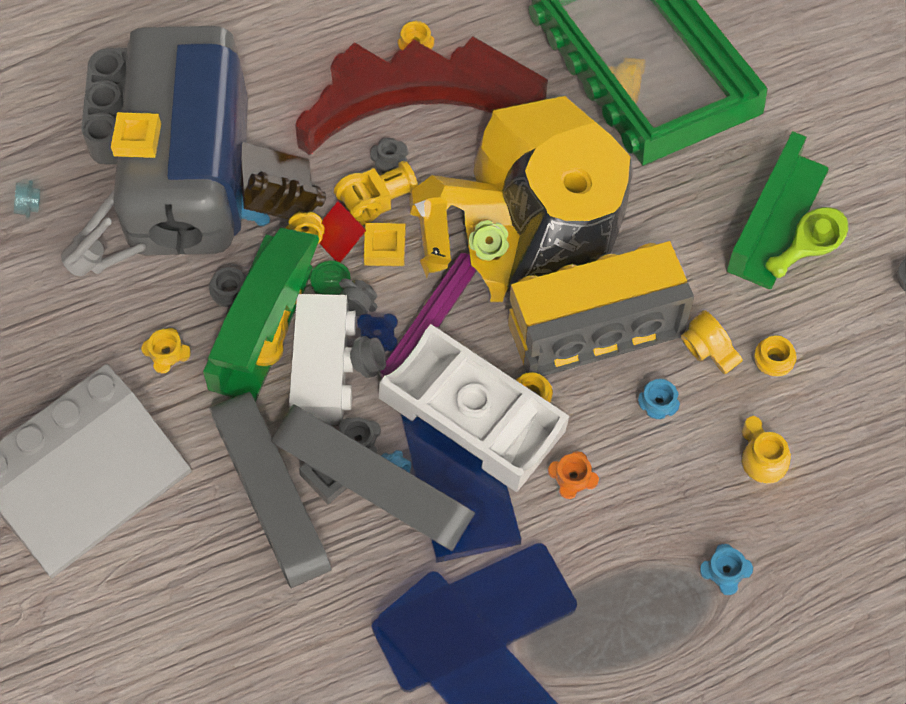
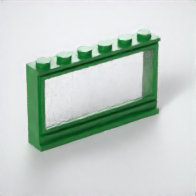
(653, 69)

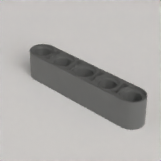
(373, 477)
(270, 490)

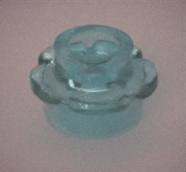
(26, 199)

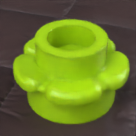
(496, 248)

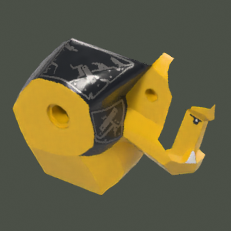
(546, 179)

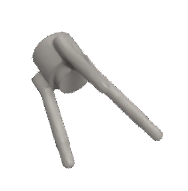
(87, 250)

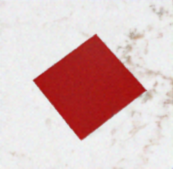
(340, 232)

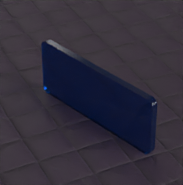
(510, 598)
(456, 648)

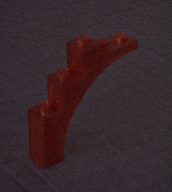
(417, 75)

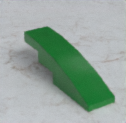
(263, 298)

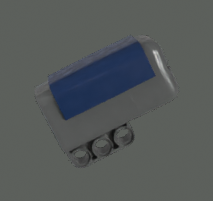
(193, 187)

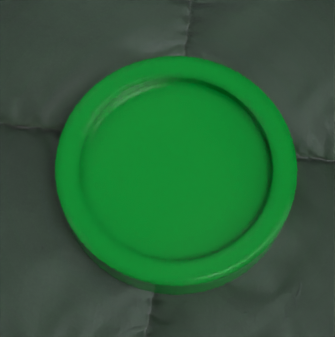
(326, 277)

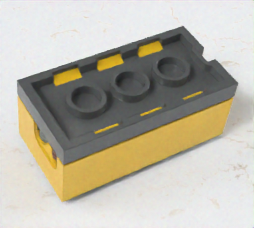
(599, 309)

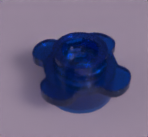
(385, 324)

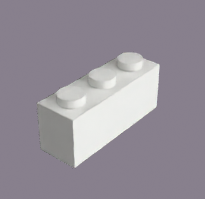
(322, 356)

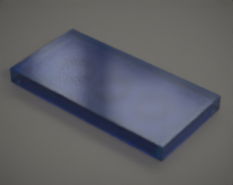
(461, 477)

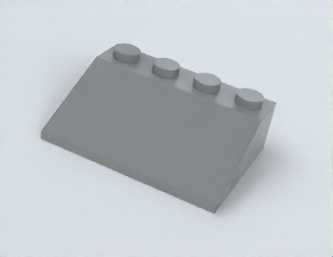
(83, 470)

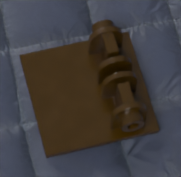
(277, 183)

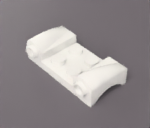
(475, 406)

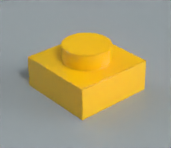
(136, 135)
(384, 244)

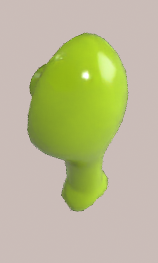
(815, 235)

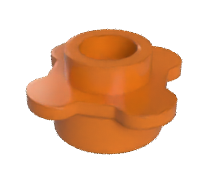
(577, 463)

